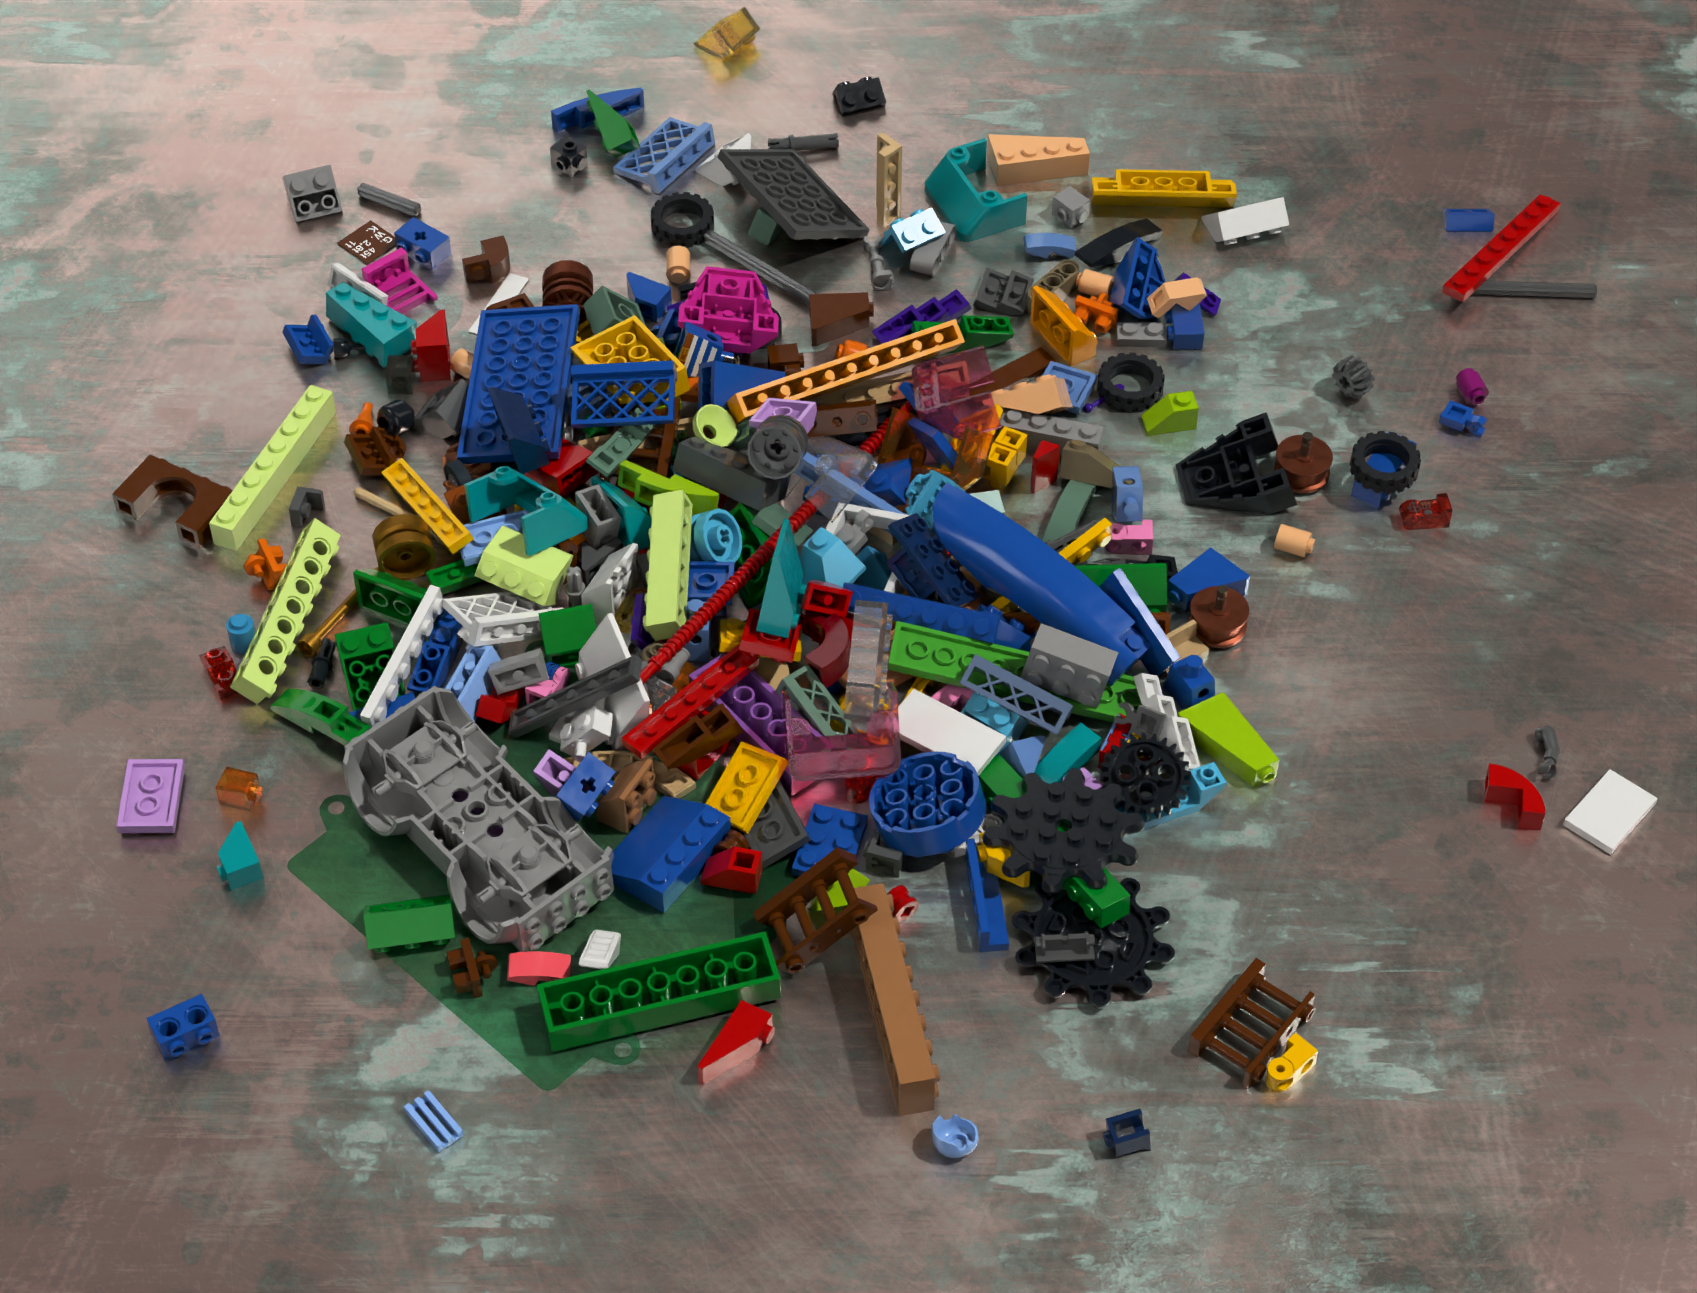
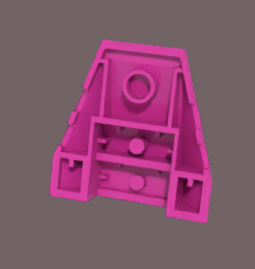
(732, 307)

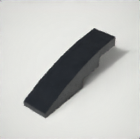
(1114, 244)

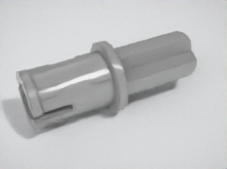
(574, 586)

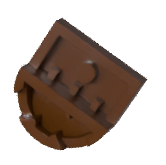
(374, 451)

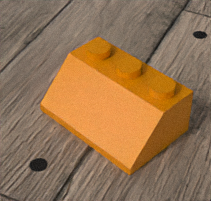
(1061, 327)

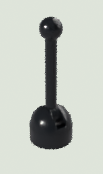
(343, 348)

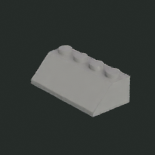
(1052, 429)

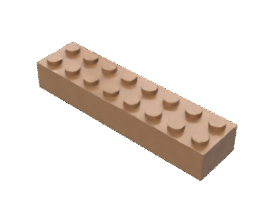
(895, 1005)

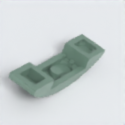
(619, 446)
(1069, 509)

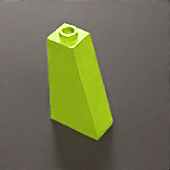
(1231, 740)

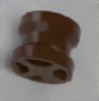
(731, 839)

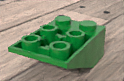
(363, 659)

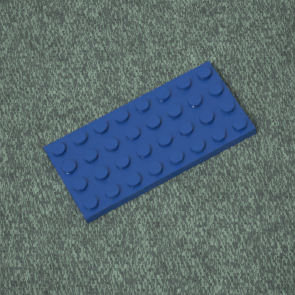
(525, 355)

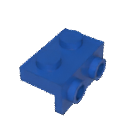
(309, 341)

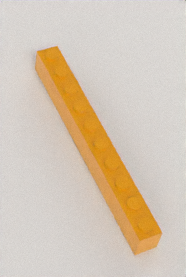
(850, 369)

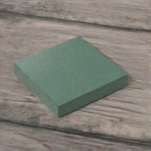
(771, 519)

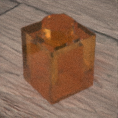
(239, 789)

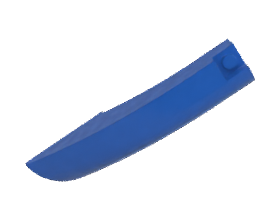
(1033, 576)

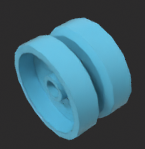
(715, 537)

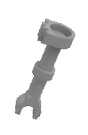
(881, 278)

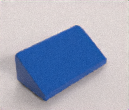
(1468, 220)

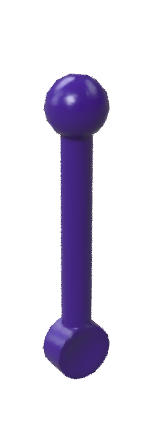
(1090, 407)

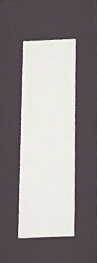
(510, 287)

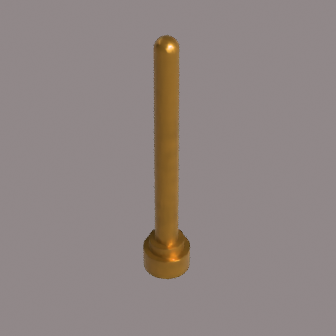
(311, 642)

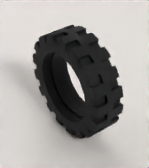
(681, 203)
(1133, 364)
(1379, 480)

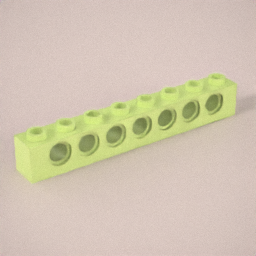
(286, 611)

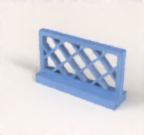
(673, 161)

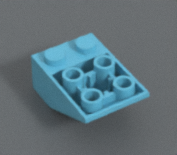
(995, 717)

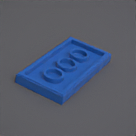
(1162, 652)

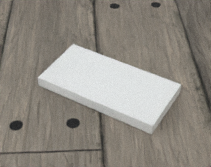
(940, 728)

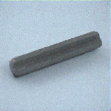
(389, 199)

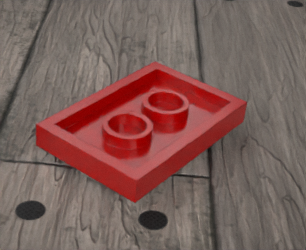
(759, 643)

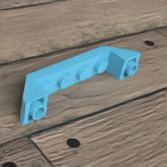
(1205, 784)

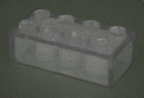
(868, 660)

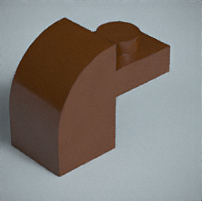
(492, 263)

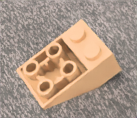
(1044, 397)

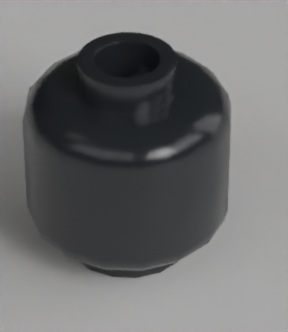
(396, 417)

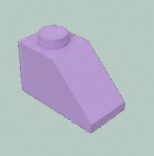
(554, 772)

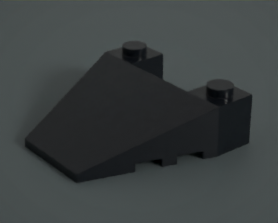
(1229, 474)

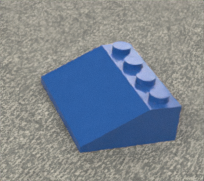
(668, 850)

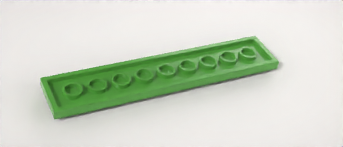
(947, 656)

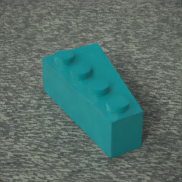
(370, 322)

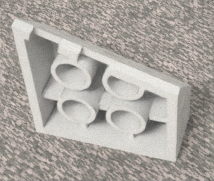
(612, 582)

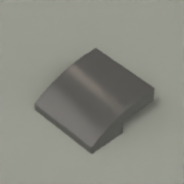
(1002, 292)

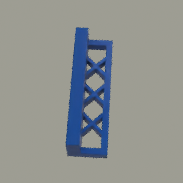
(986, 903)

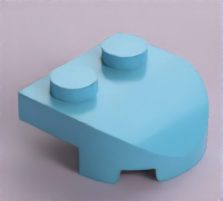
(923, 492)

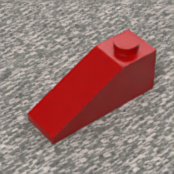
(737, 1041)

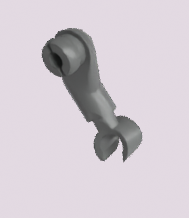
(1548, 736)

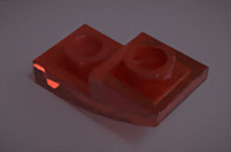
(220, 670)

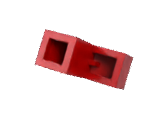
(499, 707)
(1511, 788)

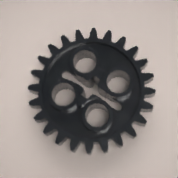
(1164, 791)

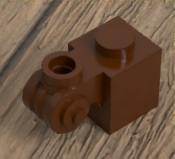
(785, 358)

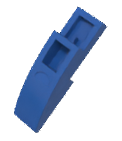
(437, 654)

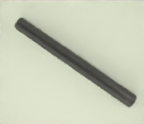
(757, 265)
(1537, 289)

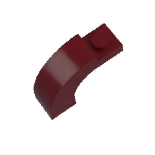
(832, 656)

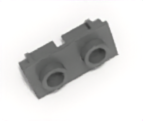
(1064, 948)

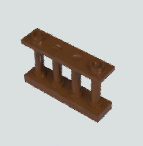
(845, 418)
(664, 435)
(800, 892)
(1238, 999)

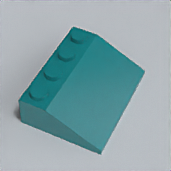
(784, 587)

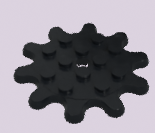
(1056, 855)
(1119, 955)

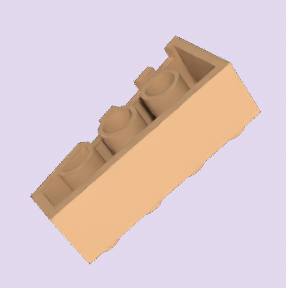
(1036, 158)

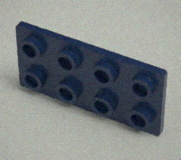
(926, 566)

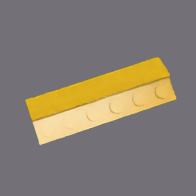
(1163, 189)

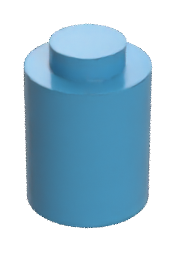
(240, 632)

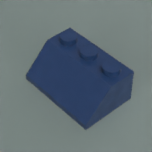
(520, 430)

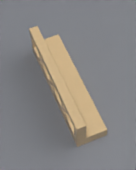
(888, 180)

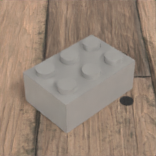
(1069, 665)

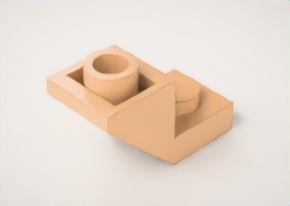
(1183, 292)

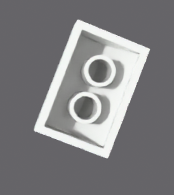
(1247, 221)

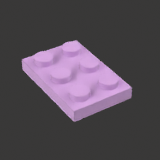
(150, 796)

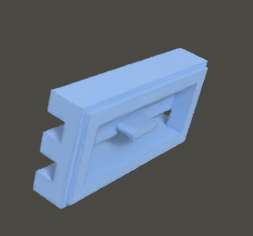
(421, 1104)

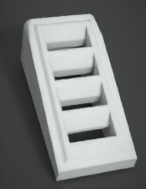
(601, 949)

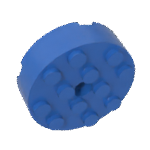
(928, 804)

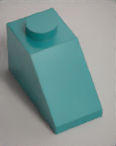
(238, 859)

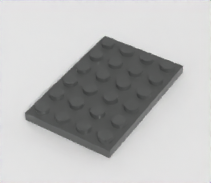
(793, 193)

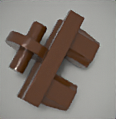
(470, 979)

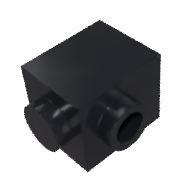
(568, 156)

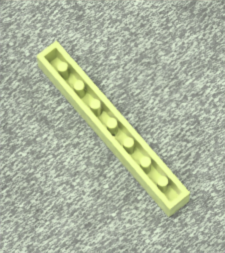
(272, 468)

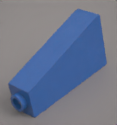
(722, 380)

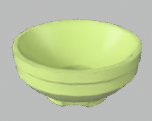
(718, 421)

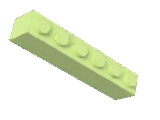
(668, 564)

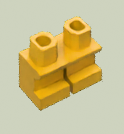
(1005, 457)

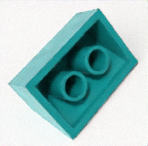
(634, 518)

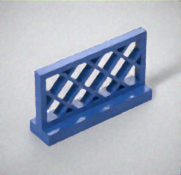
(618, 374)

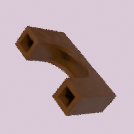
(158, 479)

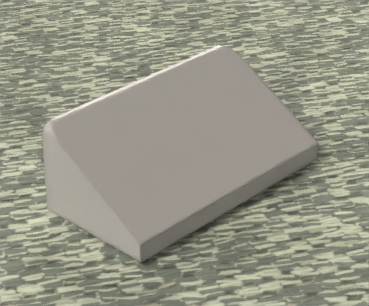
(518, 671)

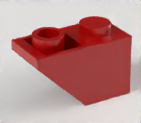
(734, 870)

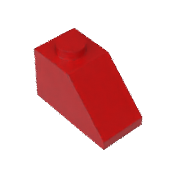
(826, 598)

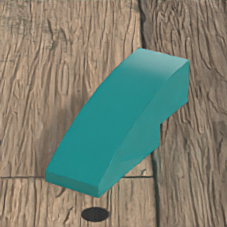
(1069, 753)

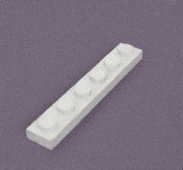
(405, 652)

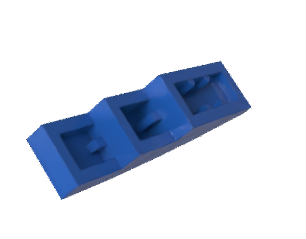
(578, 113)

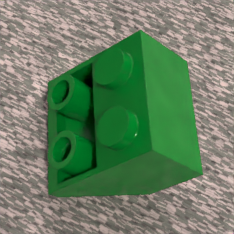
(566, 633)

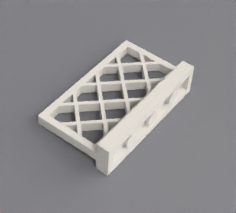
(497, 625)

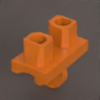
(1098, 310)
(265, 564)

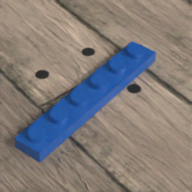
(930, 613)

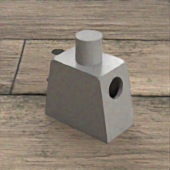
(603, 521)

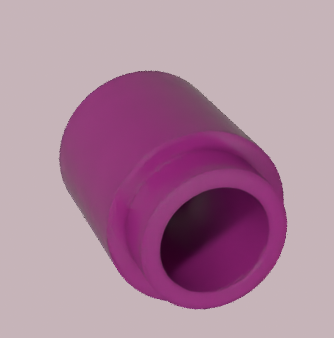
(1471, 386)

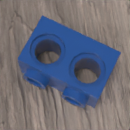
(182, 1022)

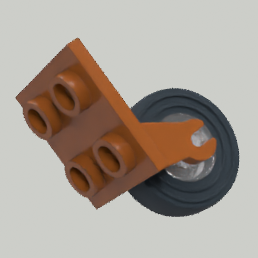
(456, 477)

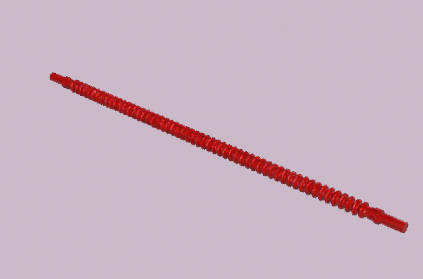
(745, 572)

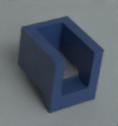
(1126, 1133)

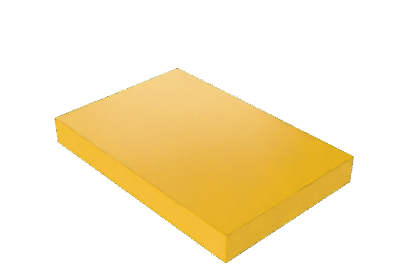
(746, 785)

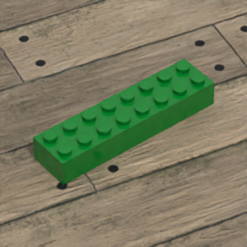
(658, 991)

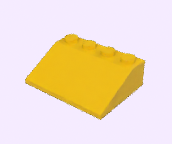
(630, 343)

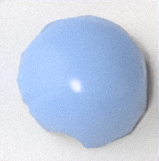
(954, 1136)

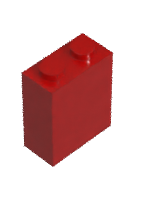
(565, 473)

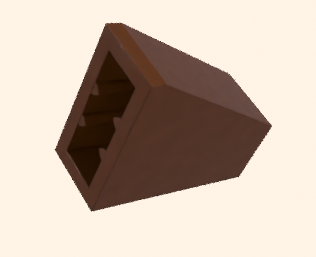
(838, 315)

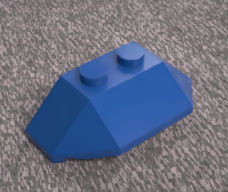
(1137, 279)

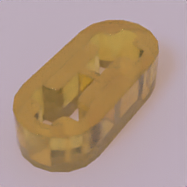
(627, 609)

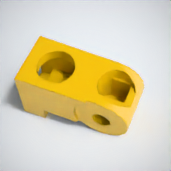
(1292, 1065)

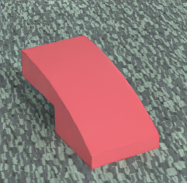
(537, 965)

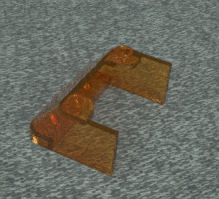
(900, 444)

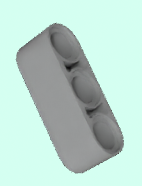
(928, 257)

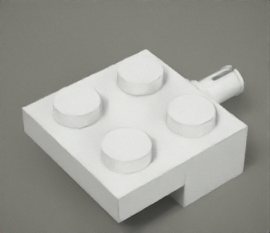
(585, 729)

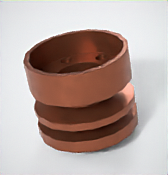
(567, 284)

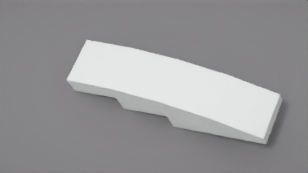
(1175, 728)

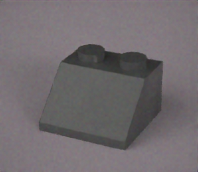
(443, 411)

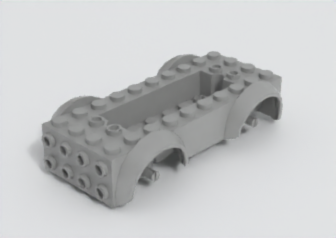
(501, 886)

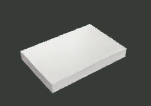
(1610, 811)

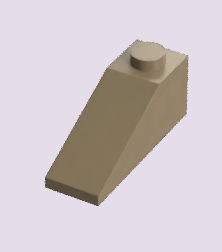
(1086, 465)

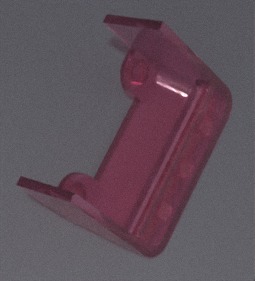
(944, 393)
(847, 754)

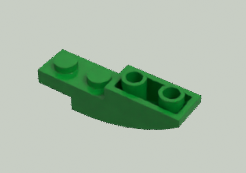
(976, 331)
(319, 713)

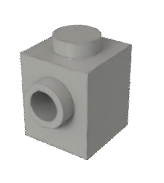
(1070, 207)

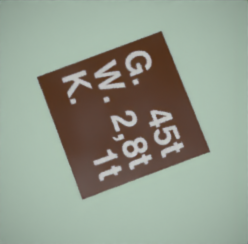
(368, 242)

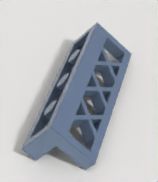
(1020, 686)

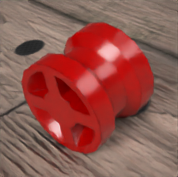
(903, 904)

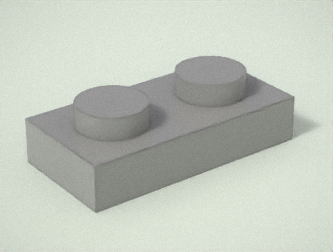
(1141, 334)

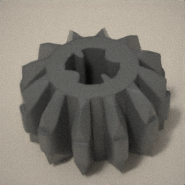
(1353, 377)

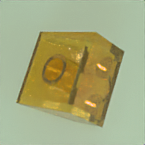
(729, 35)

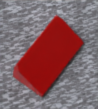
(1044, 466)

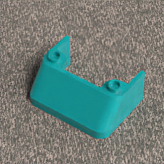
(959, 202)
(550, 515)

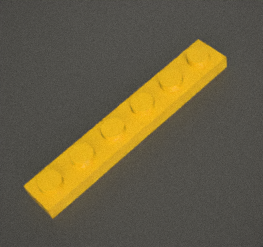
(427, 505)
(1075, 552)

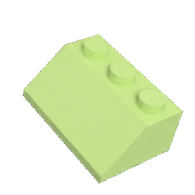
(532, 577)

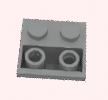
(312, 193)

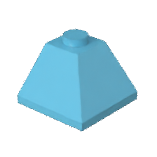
(829, 560)

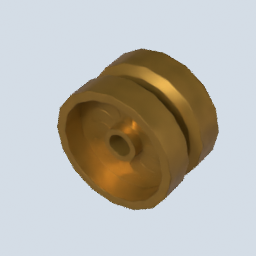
(403, 546)

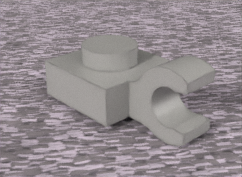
(854, 535)

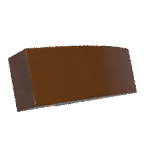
(698, 738)

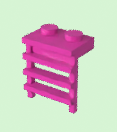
(392, 275)

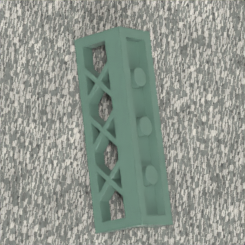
(805, 707)

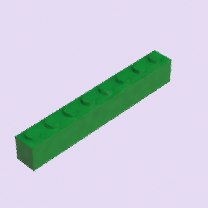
(1099, 905)

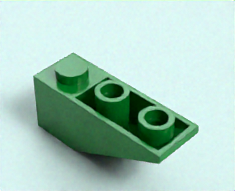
(616, 131)

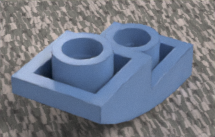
(1044, 243)

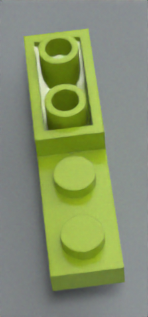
(648, 483)

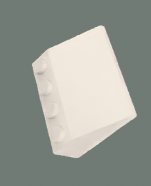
(628, 705)

